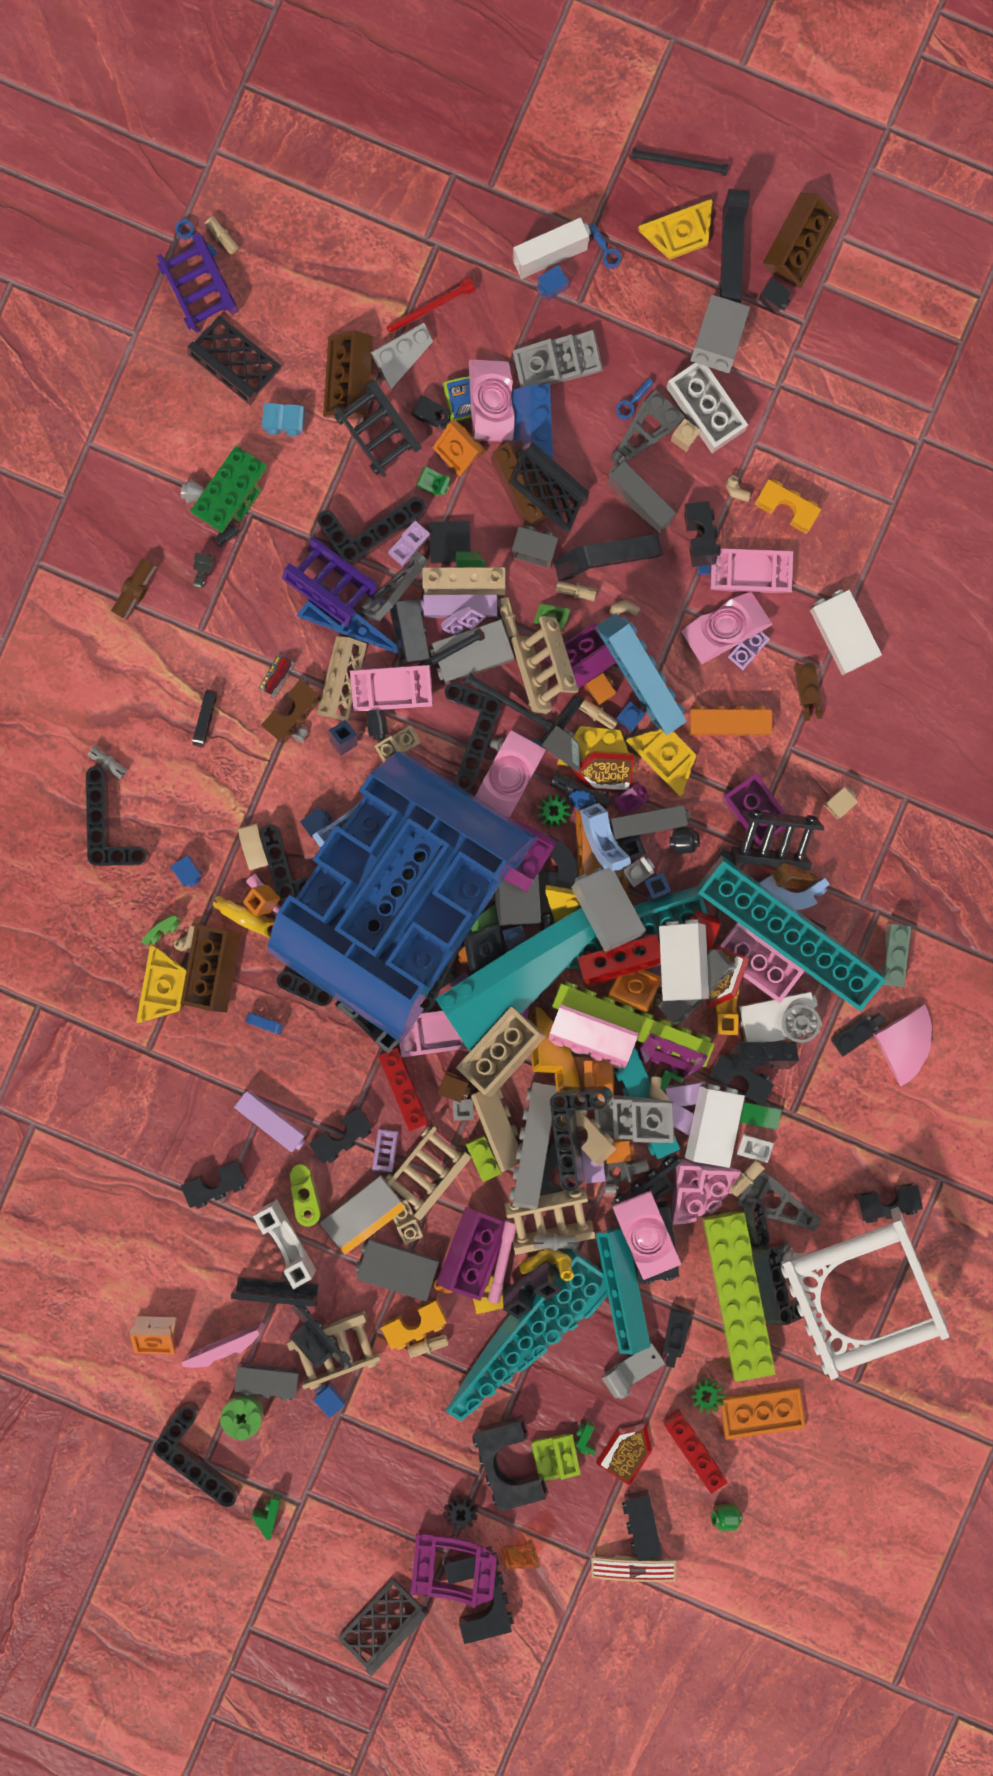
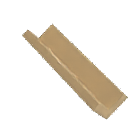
(332, 691)

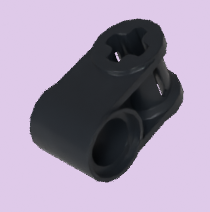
(428, 411)

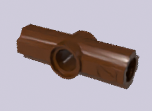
(134, 589)

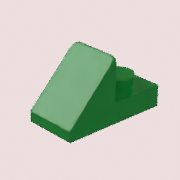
(266, 1520)

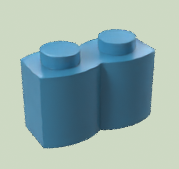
(283, 419)

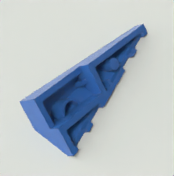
(358, 628)

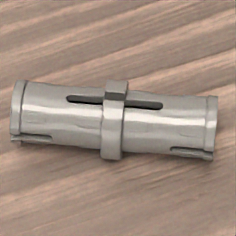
(107, 762)
(554, 1242)

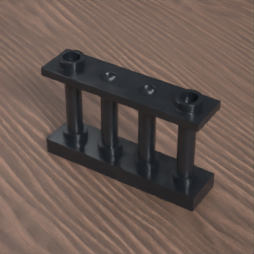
(397, 426)
(767, 857)

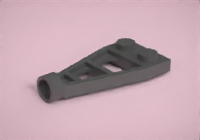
(663, 412)
(376, 607)
(765, 1182)

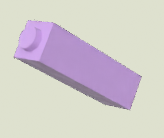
(445, 605)
(270, 1121)

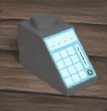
(564, 747)

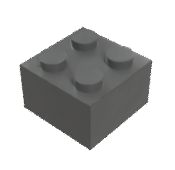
(534, 546)

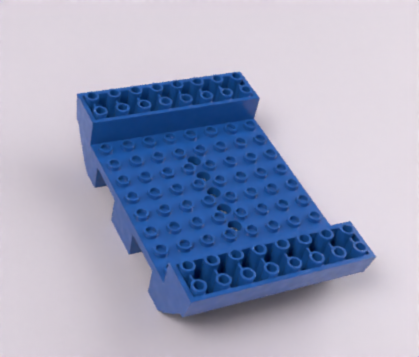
(327, 925)

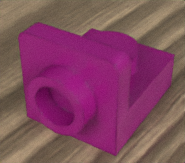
(632, 798)

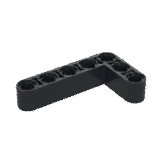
(733, 216)
(372, 532)
(607, 554)
(484, 715)
(103, 826)
(294, 988)
(571, 1131)
(191, 1459)

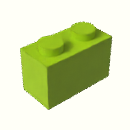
(483, 1157)

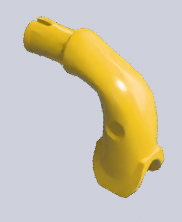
(244, 916)
(562, 1261)

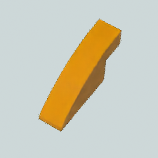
(551, 1057)

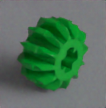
(546, 811)
(715, 1399)

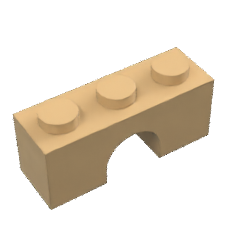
(597, 1146)

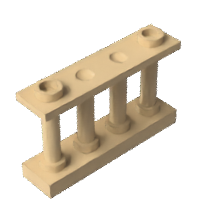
(464, 581)
(530, 669)
(447, 1175)
(583, 1229)
(338, 1329)

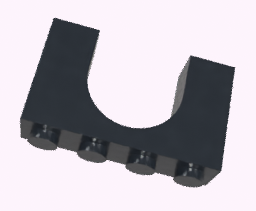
(507, 1491)
(494, 1619)

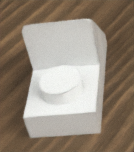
(755, 1148)

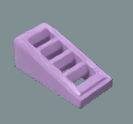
(380, 1168)

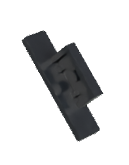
(655, 1181)
(315, 1343)

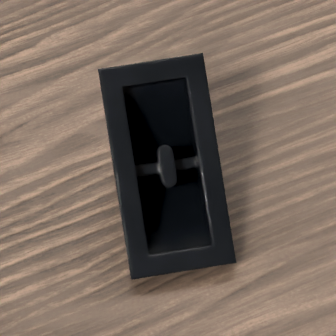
(633, 847)

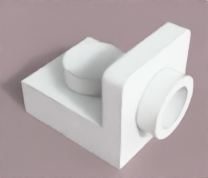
(639, 871)

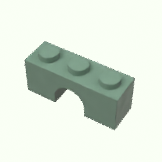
(897, 948)

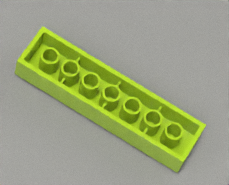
(625, 1017)
(738, 1295)

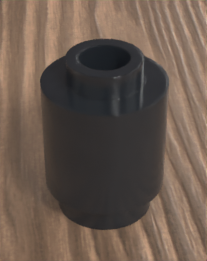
(377, 724)

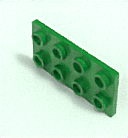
(230, 490)

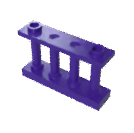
(217, 284)
(327, 599)

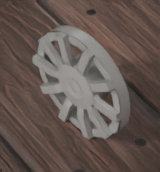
(801, 1023)

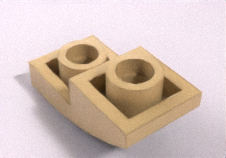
(401, 741)
(253, 846)
(407, 1224)

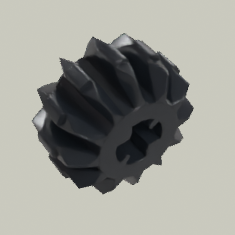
(460, 1504)

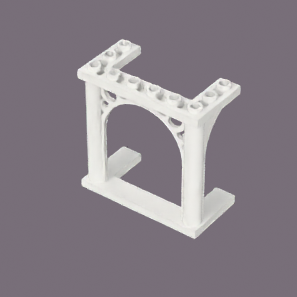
(800, 1265)

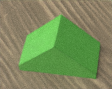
(559, 613)

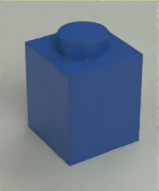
(552, 283)
(630, 717)
(187, 872)
(329, 1399)

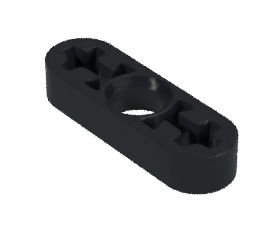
(205, 718)
(755, 1212)

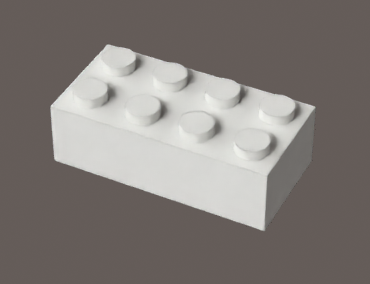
(707, 406)

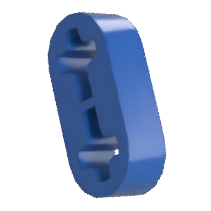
(264, 1023)

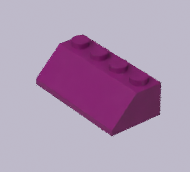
(472, 1254)

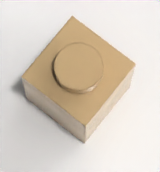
(685, 435)
(841, 802)

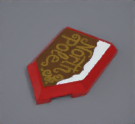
(607, 771)
(729, 987)
(626, 1452)

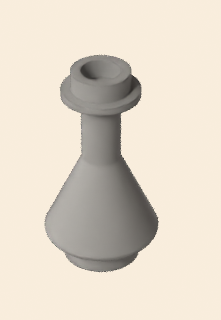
(191, 491)

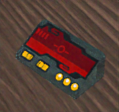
(277, 675)

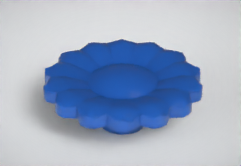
(581, 799)

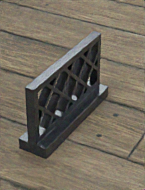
(221, 371)
(555, 477)
(275, 1291)
(396, 1638)

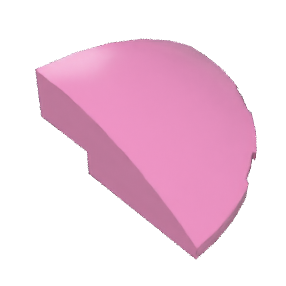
(906, 1043)
(699, 1189)

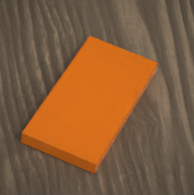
(762, 1413)

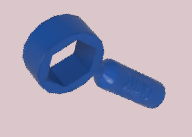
(188, 236)
(602, 243)
(636, 397)

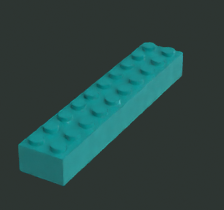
(790, 933)

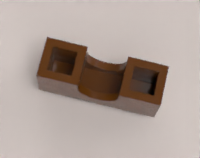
(282, 726)
(454, 1086)

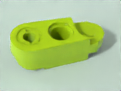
(303, 1178)

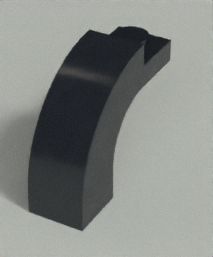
(566, 865)
(380, 1037)

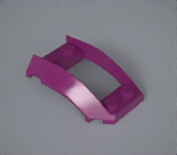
(533, 861)
(649, 1052)
(424, 1566)

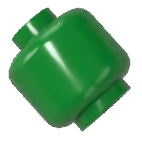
(726, 1517)

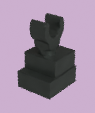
(203, 564)

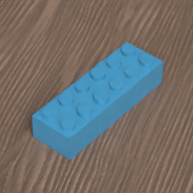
(641, 673)

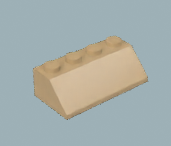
(501, 1052)
(498, 1128)

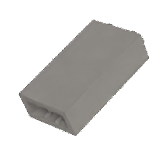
(720, 334)
(476, 657)
(607, 908)

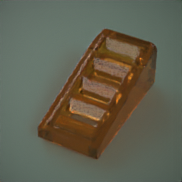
(793, 877)

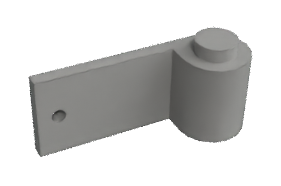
(632, 1369)

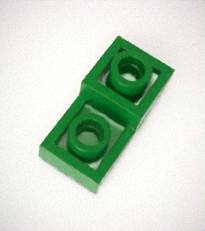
(760, 1115)

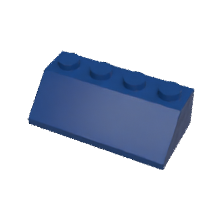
(533, 416)

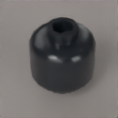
(684, 840)

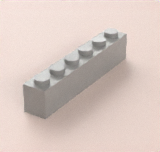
(534, 1147)

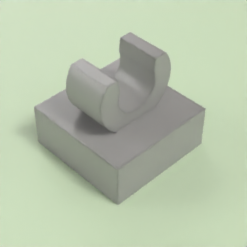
(463, 1110)

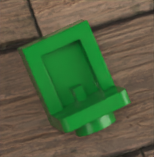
(433, 482)
(667, 1075)
(584, 1433)

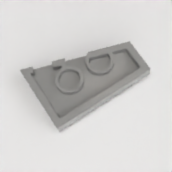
(401, 353)

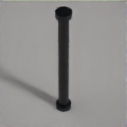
(660, 158)
(477, 635)
(470, 679)

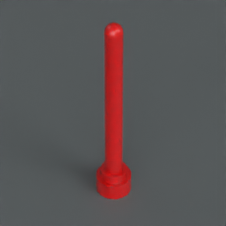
(464, 287)

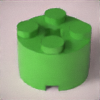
(236, 1426)

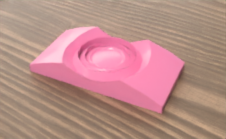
(491, 400)
(753, 571)
(726, 627)
(391, 688)
(510, 773)
(431, 1034)
(646, 1235)
(222, 1348)

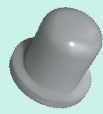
(300, 735)
(496, 743)
(612, 1188)

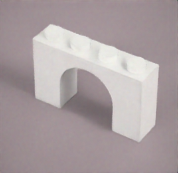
(298, 1264)

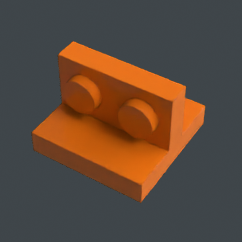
(458, 447)
(636, 990)
(594, 1073)
(153, 1335)

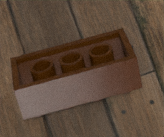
(801, 239)
(347, 372)
(504, 461)
(211, 968)

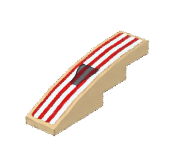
(630, 1569)

